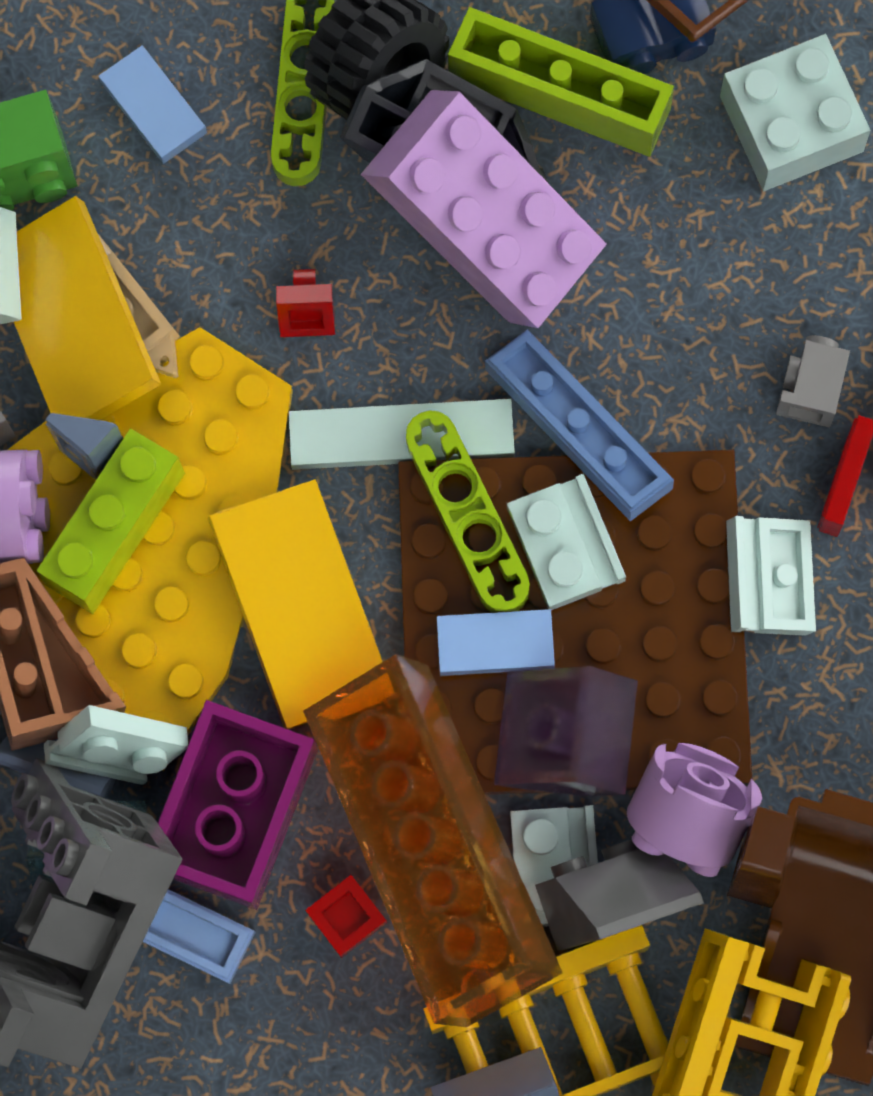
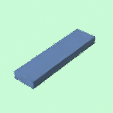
(579, 425)

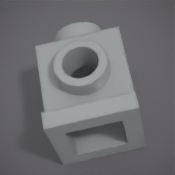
(814, 381)

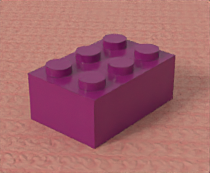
(235, 802)

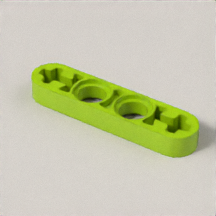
(291, 85)
(470, 511)

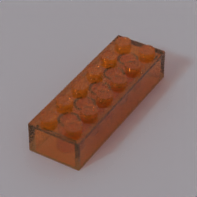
(431, 842)

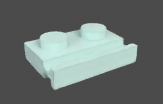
(566, 542)
(770, 576)
(116, 745)
(548, 839)

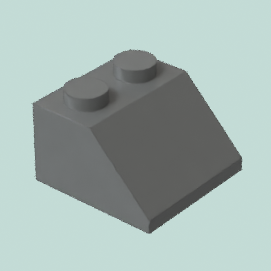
(613, 895)

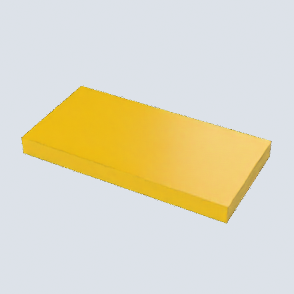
(78, 318)
(295, 596)

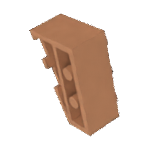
(42, 663)

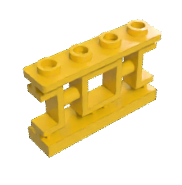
(706, 1037)

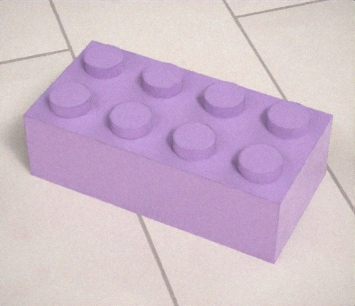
(484, 208)

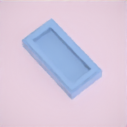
(152, 104)
(495, 642)
(199, 936)

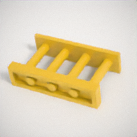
(622, 958)

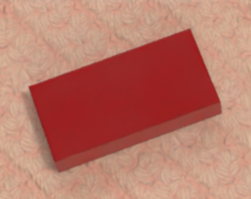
(846, 476)

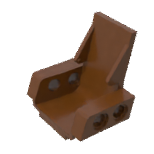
(819, 883)

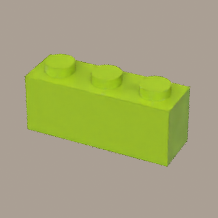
(111, 521)

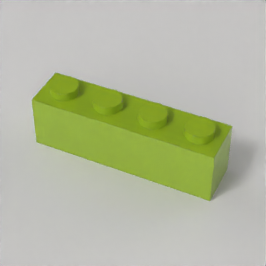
(560, 81)

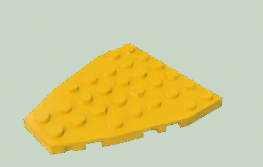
(172, 612)

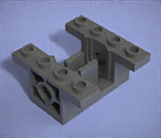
(83, 923)

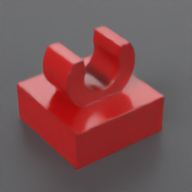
(305, 306)
(346, 916)

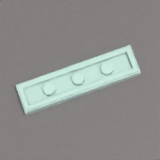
(379, 433)

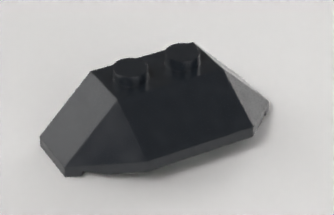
(392, 98)

